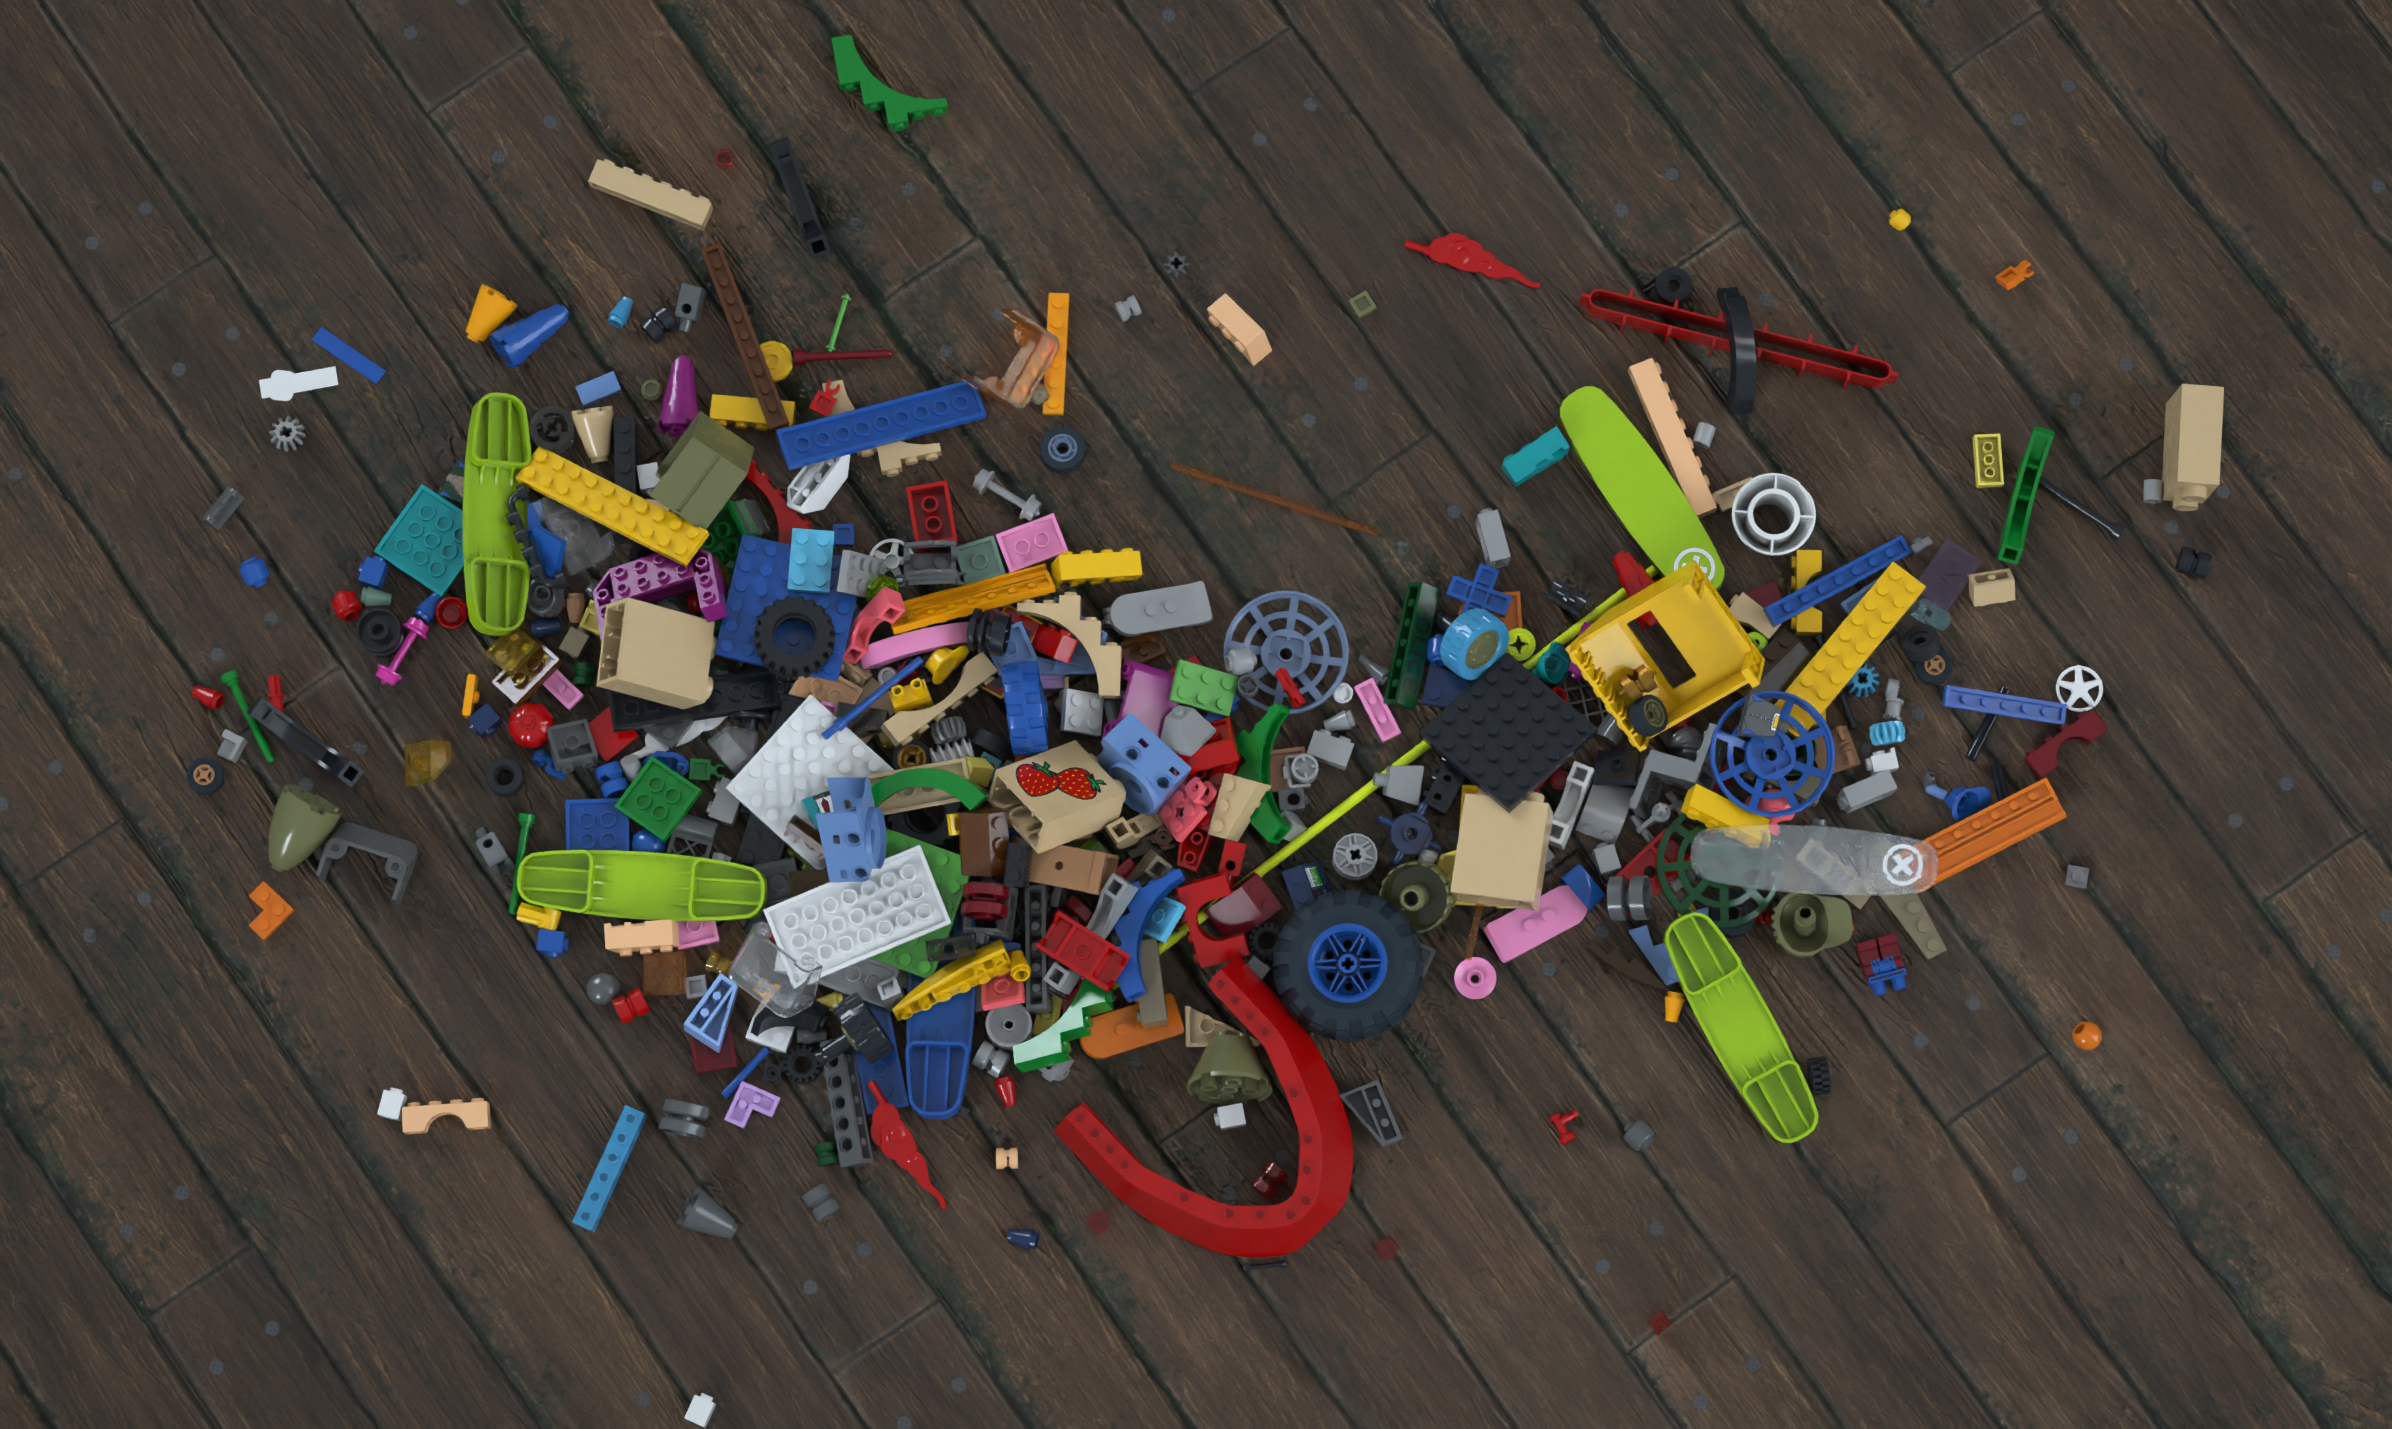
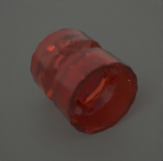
(1274, 1174)

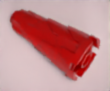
(1634, 579)

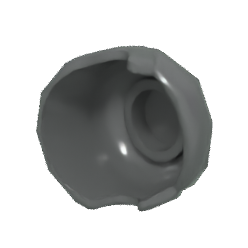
(603, 988)

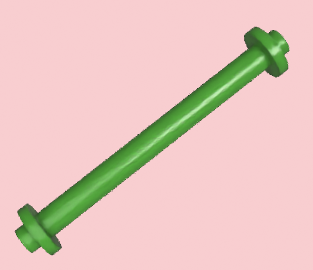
(830, 348)

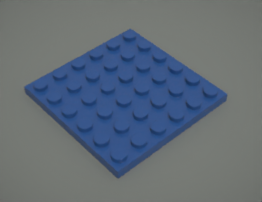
(759, 580)

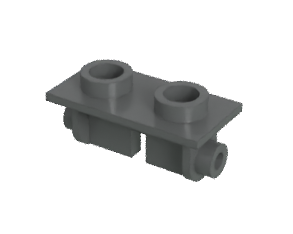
(223, 508)

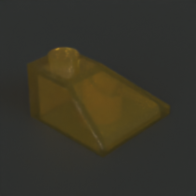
(426, 761)

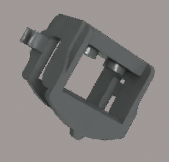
(930, 567)
(1004, 927)

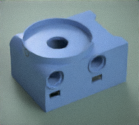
(1141, 769)
(859, 830)

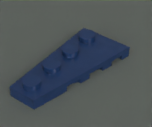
(1442, 687)

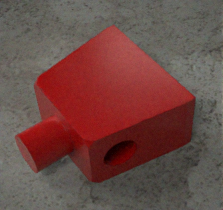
(1234, 852)

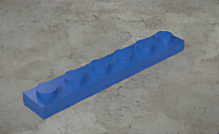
(2004, 705)

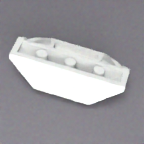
(817, 484)

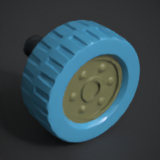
(1472, 642)

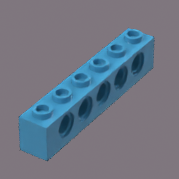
(609, 1168)

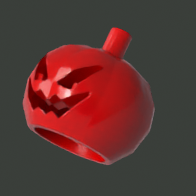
(529, 725)

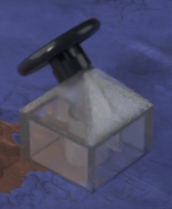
(739, 745)

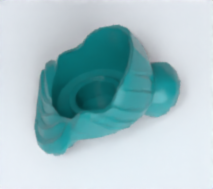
(1552, 664)

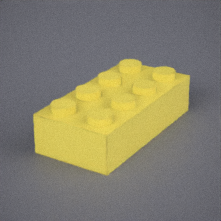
(1988, 460)

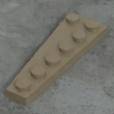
(1916, 922)

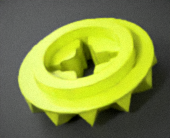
(1526, 649)

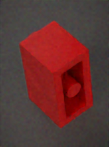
(1054, 643)

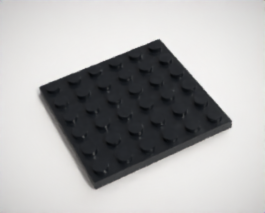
(1508, 732)

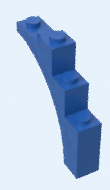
(1132, 925)

